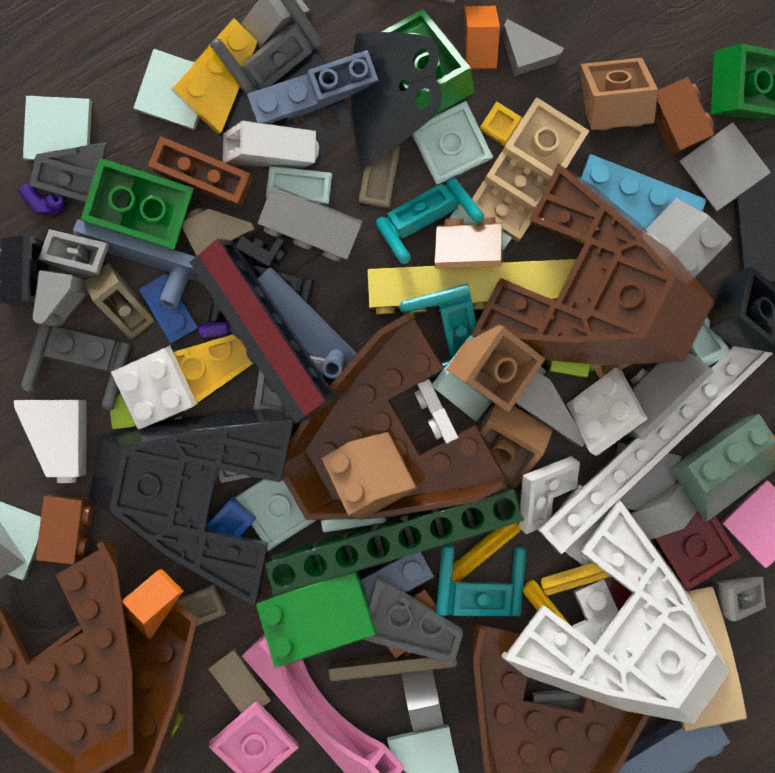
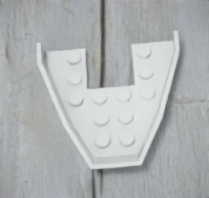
(654, 652)

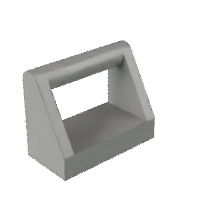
(57, 297)

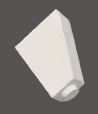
(269, 146)
(56, 435)

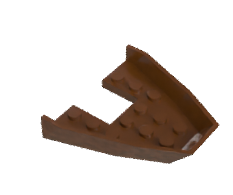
(622, 298)
(383, 368)
(157, 685)
(78, 699)
(542, 736)

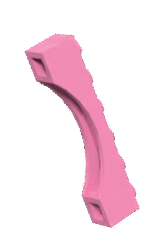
(339, 738)

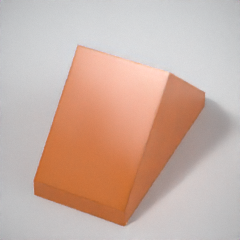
(481, 37)
(151, 602)

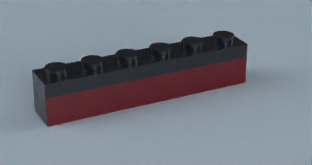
(262, 330)

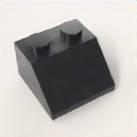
(20, 269)
(746, 311)

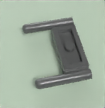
(276, 56)
(77, 350)

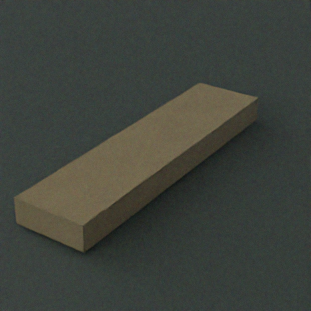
(383, 665)

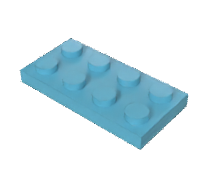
(634, 192)

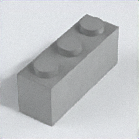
(309, 223)

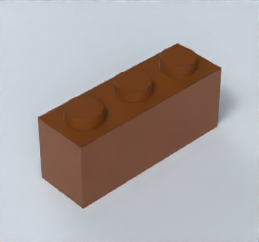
(201, 172)

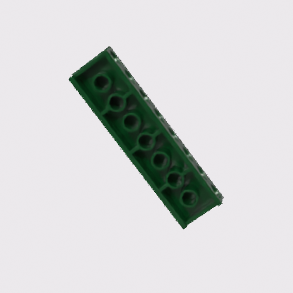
(389, 541)

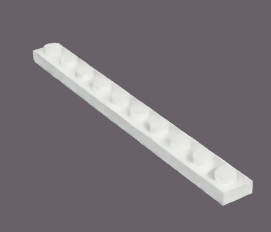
(642, 455)

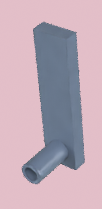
(147, 254)
(308, 326)

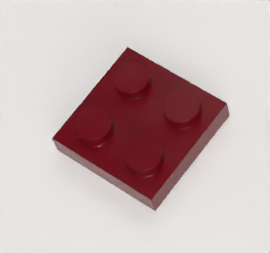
(697, 550)

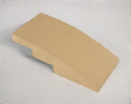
(526, 166)
(728, 701)

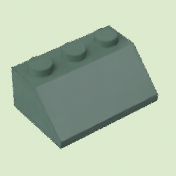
(727, 465)

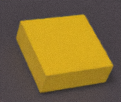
(500, 123)

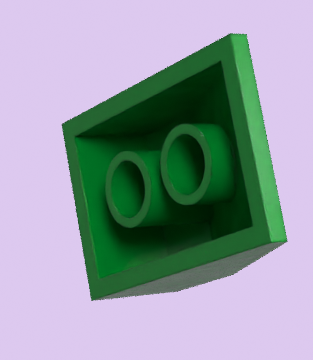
(452, 70)
(744, 82)
(137, 204)
(316, 619)

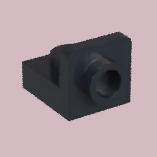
(257, 250)

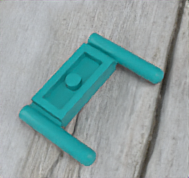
(423, 211)
(455, 312)
(480, 598)

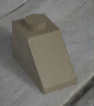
(206, 226)
(118, 301)

